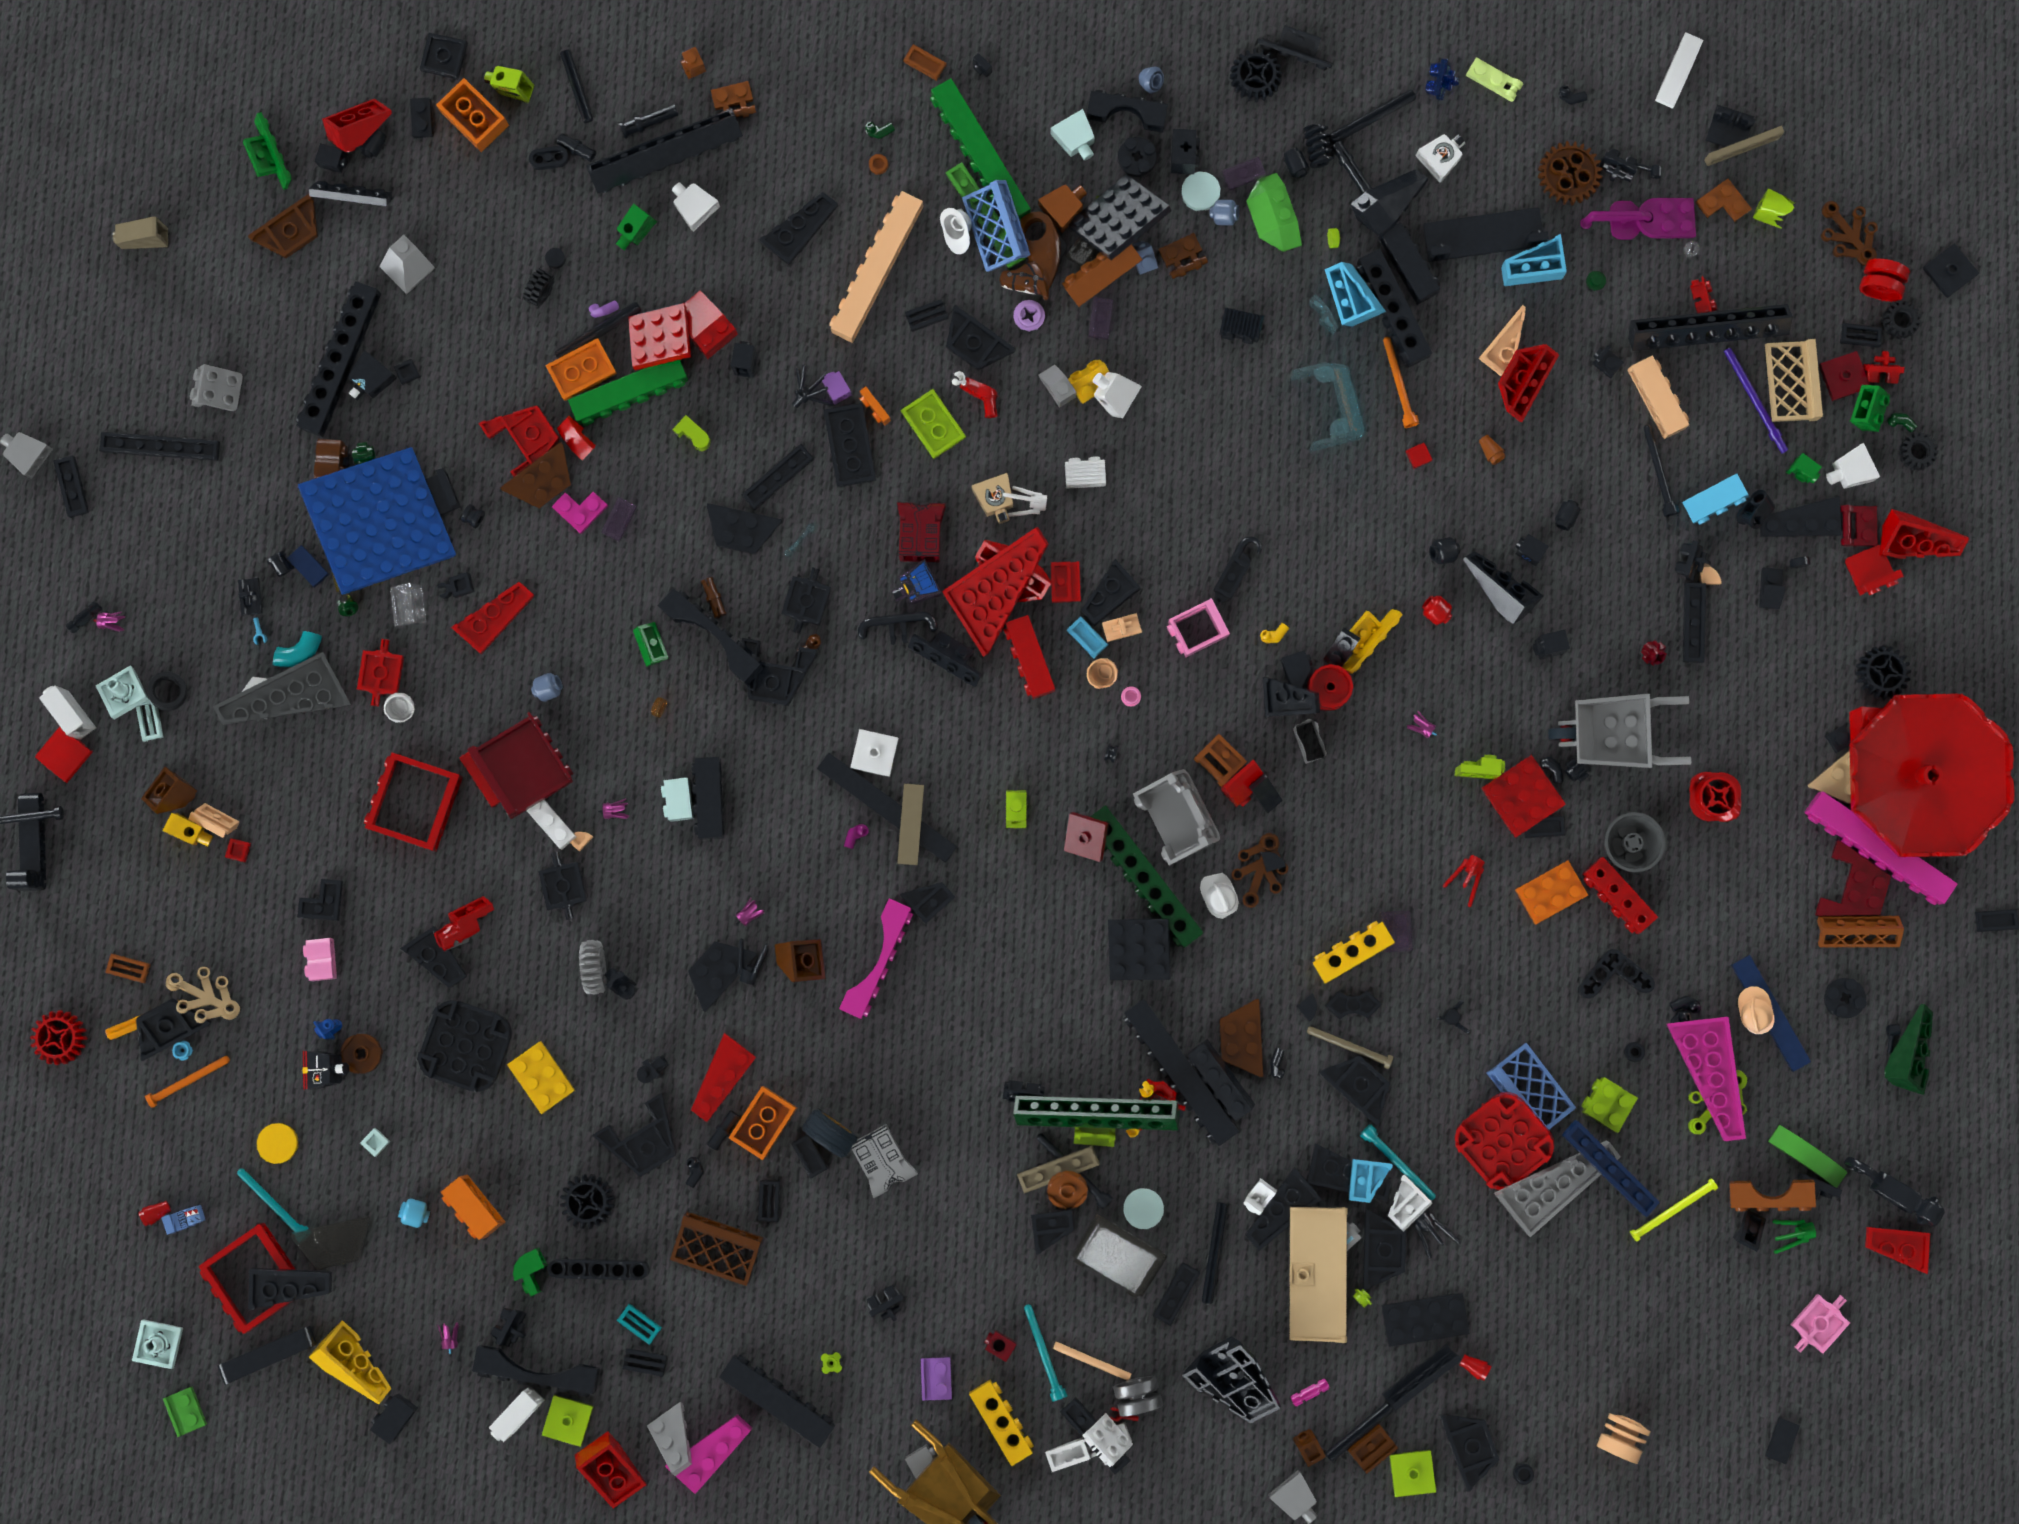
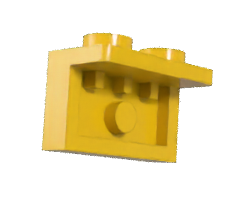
(1083, 380)

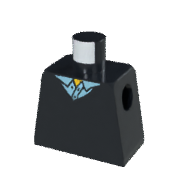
(370, 376)

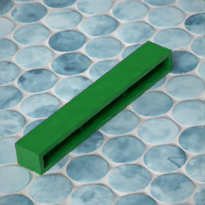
(974, 142)

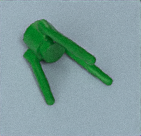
(1803, 1232)

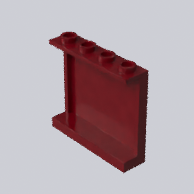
(521, 766)

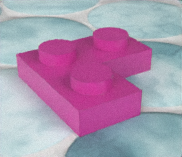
(580, 516)

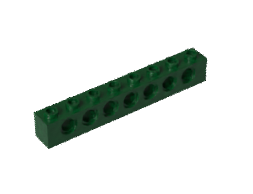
(1192, 930)
(1096, 1112)

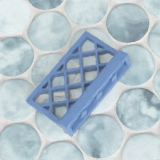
(1010, 221)
(1505, 1084)

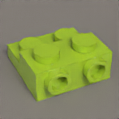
(1486, 767)
(1608, 1104)

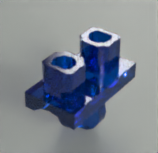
(1444, 81)

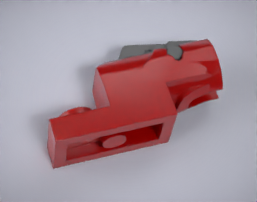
(463, 923)

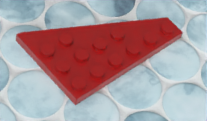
(992, 590)

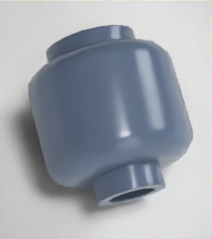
(1224, 212)
(546, 687)

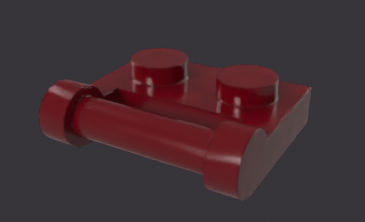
(1864, 525)

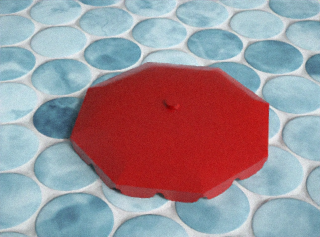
(1931, 775)

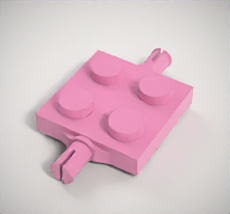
(1820, 1323)

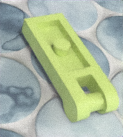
(1494, 79)

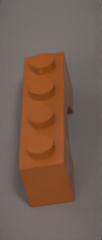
(1745, 1196)

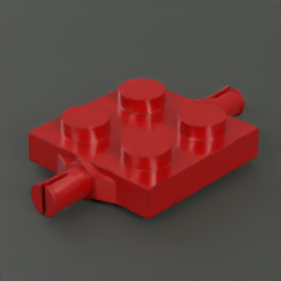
(380, 672)

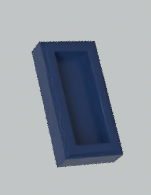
(308, 566)

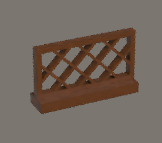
(720, 1231)

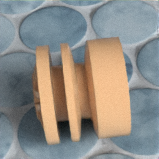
(1623, 1438)

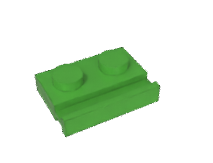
(184, 1411)

